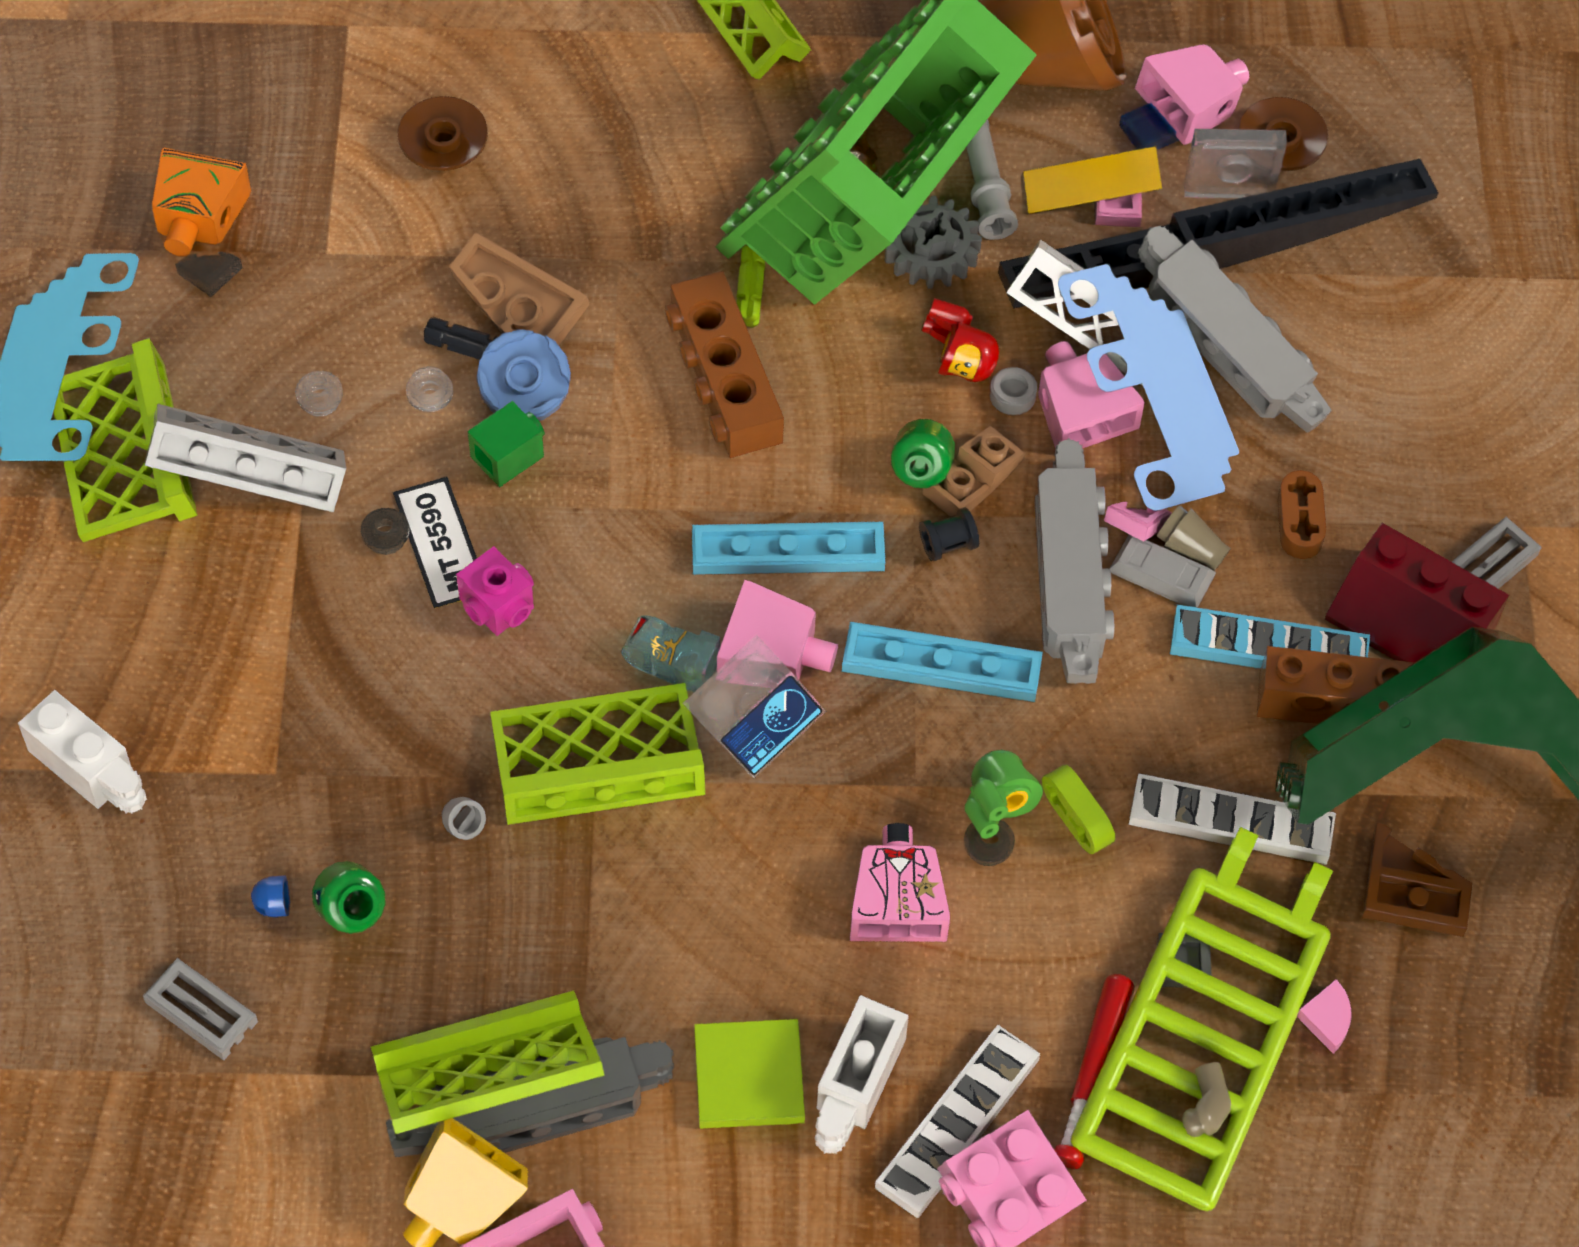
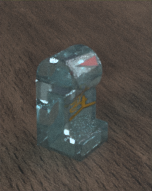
(671, 652)

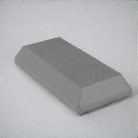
(1162, 571)

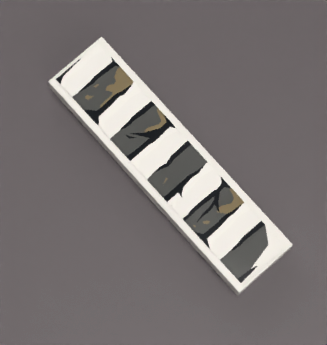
(1219, 814)
(957, 1119)

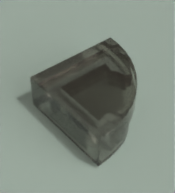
(209, 271)

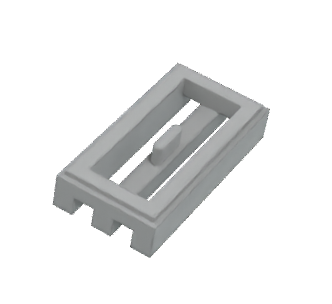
(1519, 538)
(231, 1033)

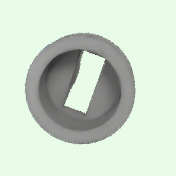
(469, 820)

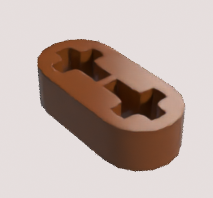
(1292, 514)

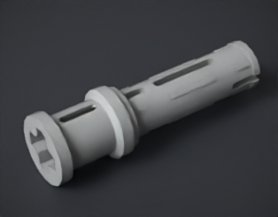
(990, 191)

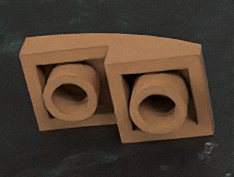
(976, 472)

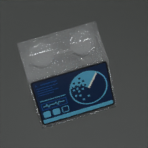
(754, 707)

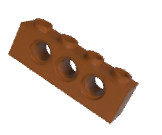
(711, 304)
(1317, 684)

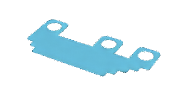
(37, 356)

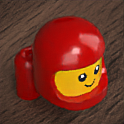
(966, 349)

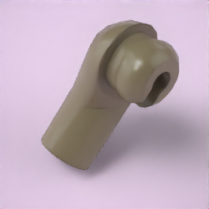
(1213, 1105)

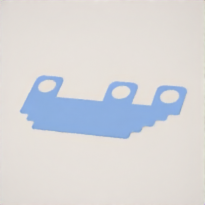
(1169, 366)

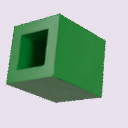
(506, 443)

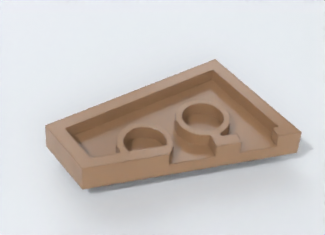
(515, 291)

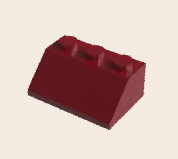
(1411, 598)

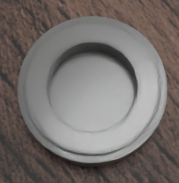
(1013, 391)

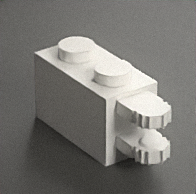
(82, 754)
(858, 1071)

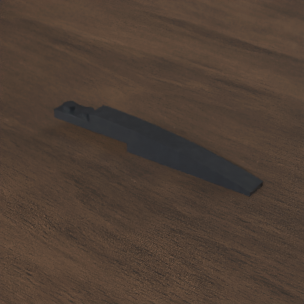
(1252, 224)

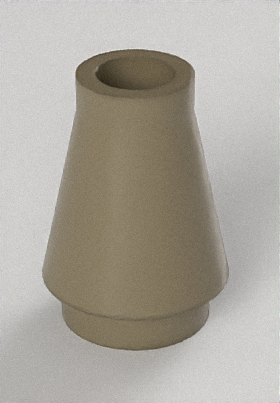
(1193, 538)

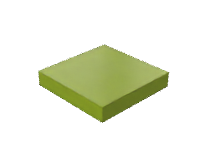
(749, 1073)

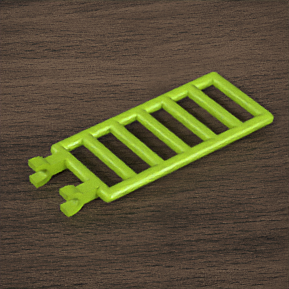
(1144, 1008)

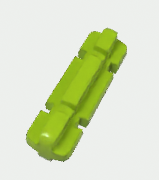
(750, 286)

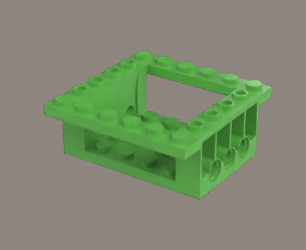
(825, 207)

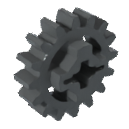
(936, 244)

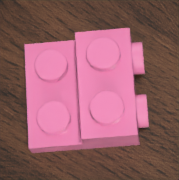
(1009, 1184)

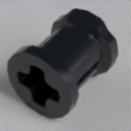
(949, 534)

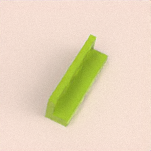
(771, 24)

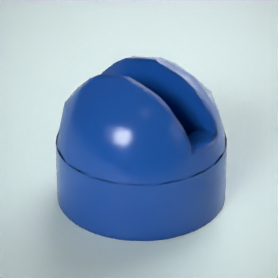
(272, 896)

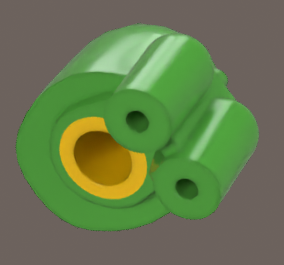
(1000, 791)

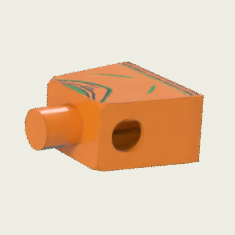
(197, 198)

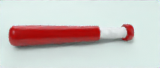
(1108, 1018)

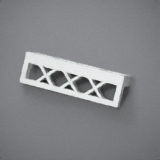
(1055, 265)

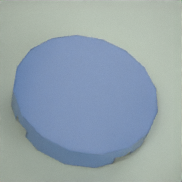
(524, 370)

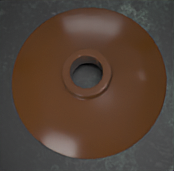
(441, 120)
(1303, 125)

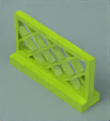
(151, 388)
(602, 781)
(495, 1042)

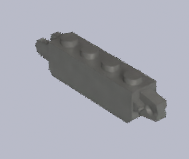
(564, 1109)

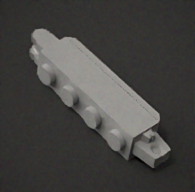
(1233, 331)
(1071, 564)

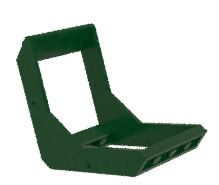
(1469, 689)

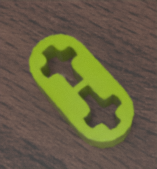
(1078, 809)

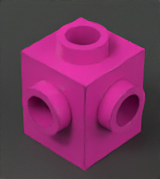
(496, 591)

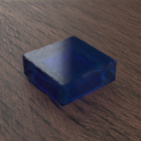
(1147, 128)

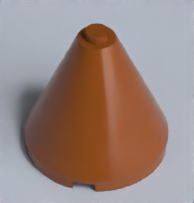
(1072, 42)

